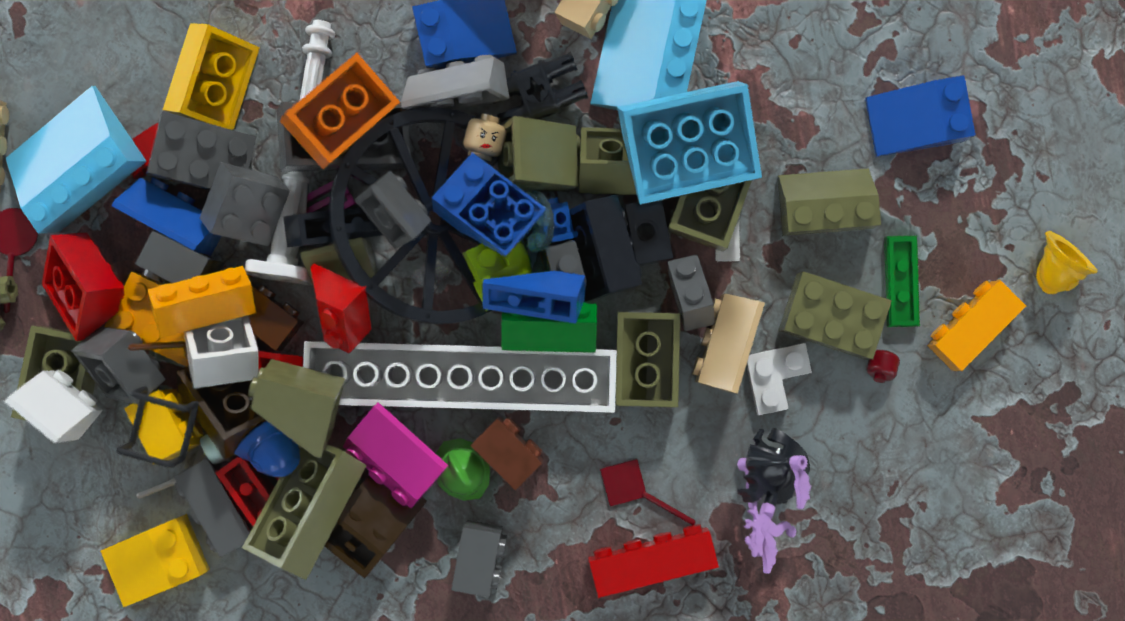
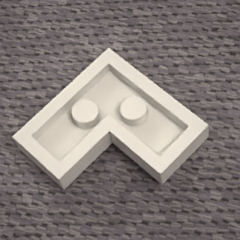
(766, 375)

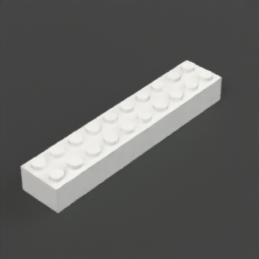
(469, 377)

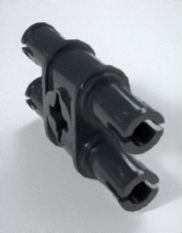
(551, 99)

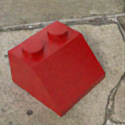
(341, 309)

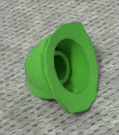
(466, 472)

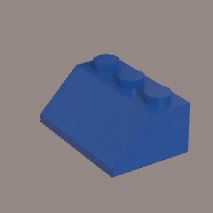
(167, 214)

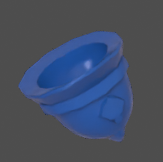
(269, 451)

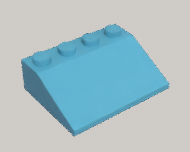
(647, 51)
(690, 141)
(72, 163)

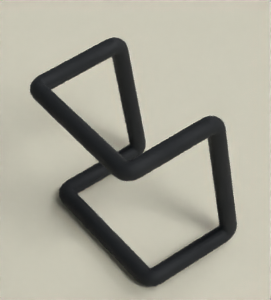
(142, 395)

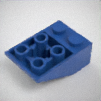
(486, 206)

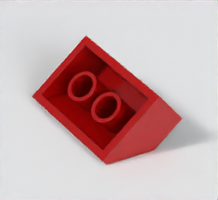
(80, 283)

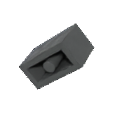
(691, 292)

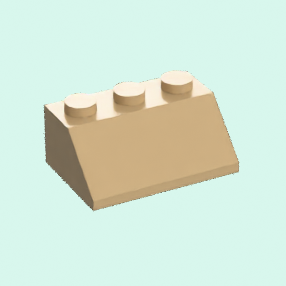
(728, 342)

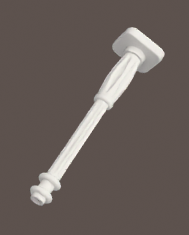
(282, 261)

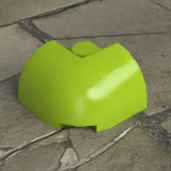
(490, 264)

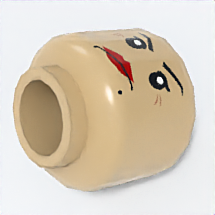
(484, 137)

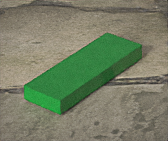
(902, 281)

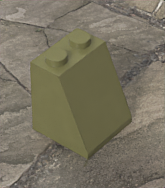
(540, 155)
(298, 402)

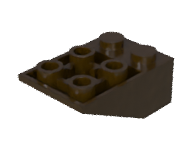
(369, 526)

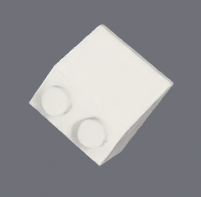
(222, 353)
(55, 406)

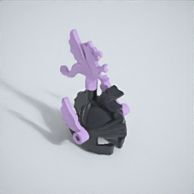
(777, 475)

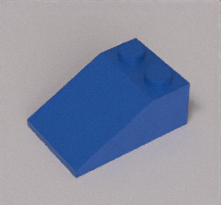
(463, 31)
(920, 116)

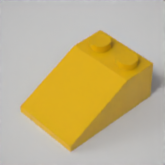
(155, 560)

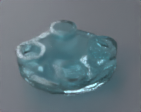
(541, 233)

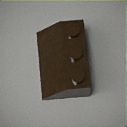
(222, 411)

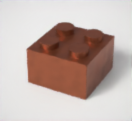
(508, 451)

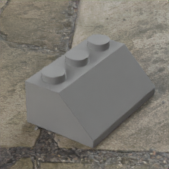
(457, 85)

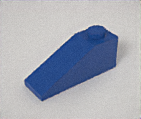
(540, 295)

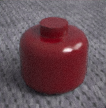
(883, 366)

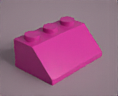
(394, 456)

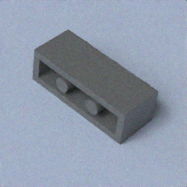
(213, 507)

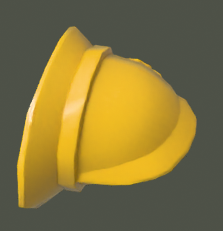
(1062, 265)

